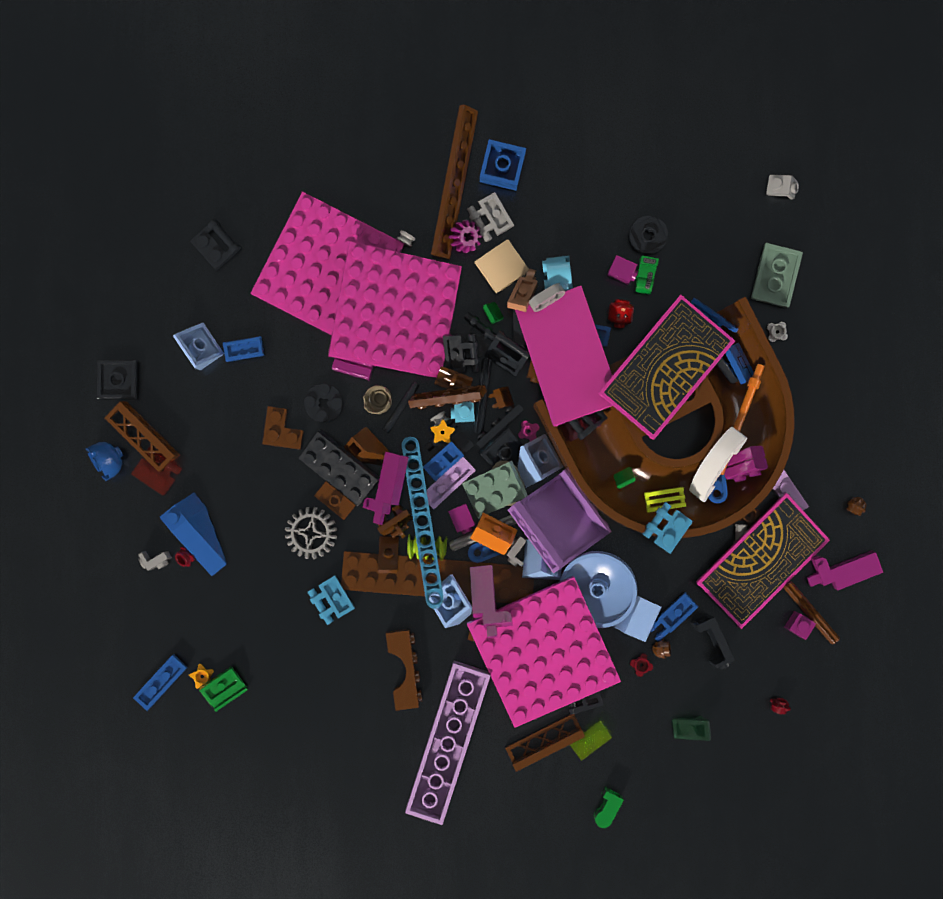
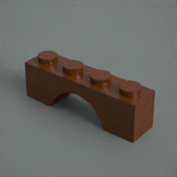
(400, 644)

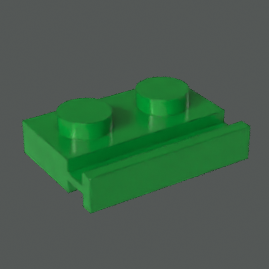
(223, 688)

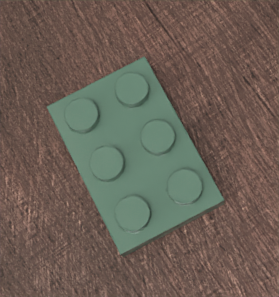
(776, 275)
(495, 489)

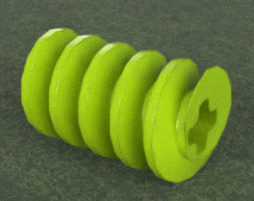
(413, 549)

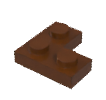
(276, 433)

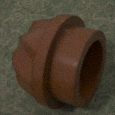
(856, 506)
(662, 649)

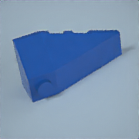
(194, 529)

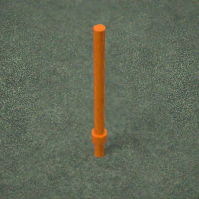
(753, 383)

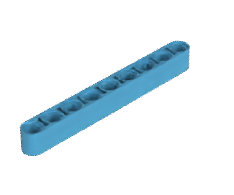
(426, 530)

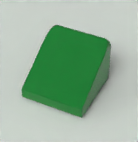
(493, 312)
(624, 477)

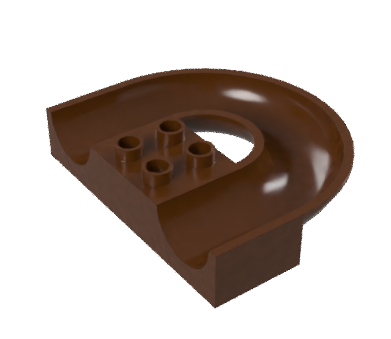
(620, 445)

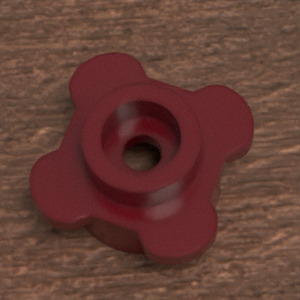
(184, 557)
(646, 665)
(780, 705)

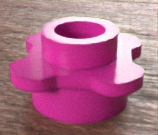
(532, 427)

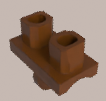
(451, 379)
(396, 525)

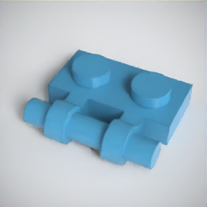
(671, 532)
(336, 597)

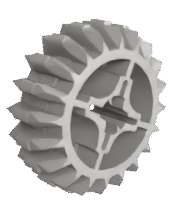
(308, 549)

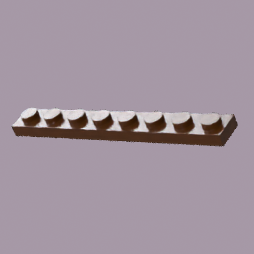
(454, 181)

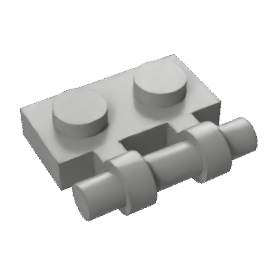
(495, 213)

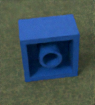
(502, 165)

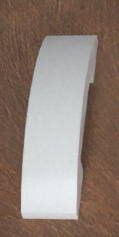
(715, 462)

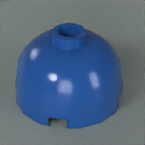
(105, 459)

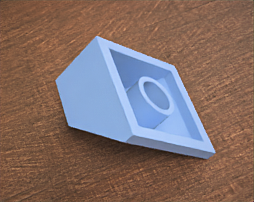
(537, 460)
(455, 603)

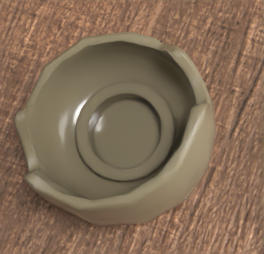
(377, 399)

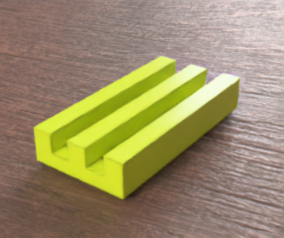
(681, 497)

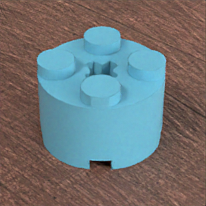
(558, 271)

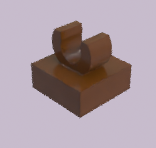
(503, 397)

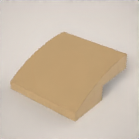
(502, 266)

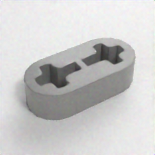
(547, 297)

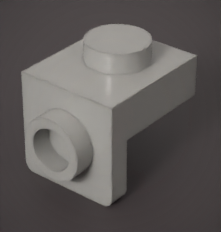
(782, 186)
(516, 545)
(159, 561)

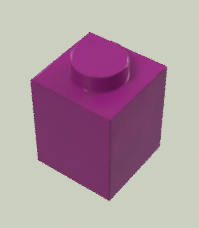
(622, 270)
(462, 519)
(800, 625)

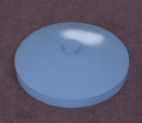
(605, 584)

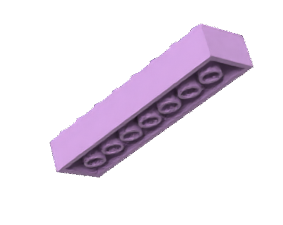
(448, 742)

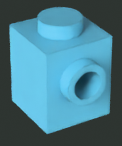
(463, 412)

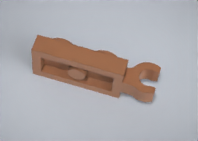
(523, 292)

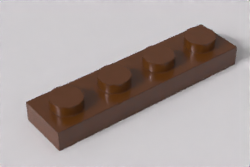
(442, 397)

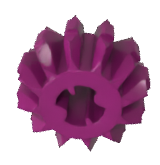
(471, 233)

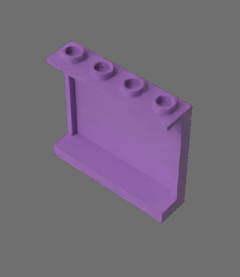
(559, 521)

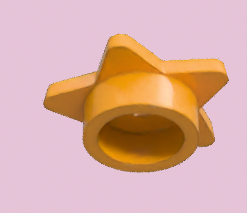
(442, 427)
(197, 676)

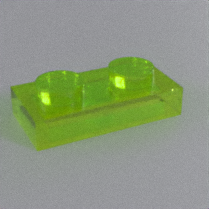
(593, 739)

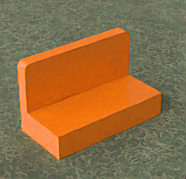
(494, 534)

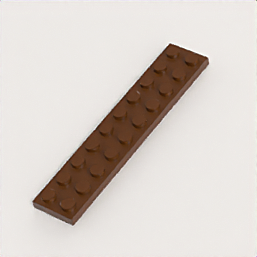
(362, 574)

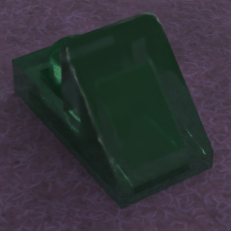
(692, 728)

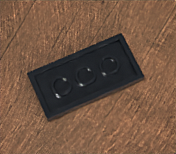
(339, 467)

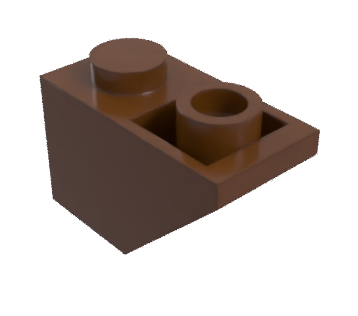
(366, 447)

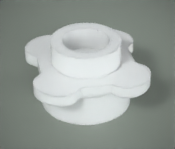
(781, 327)

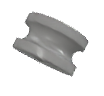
(406, 238)
(438, 418)

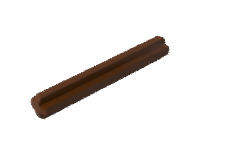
(811, 612)

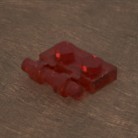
(150, 476)

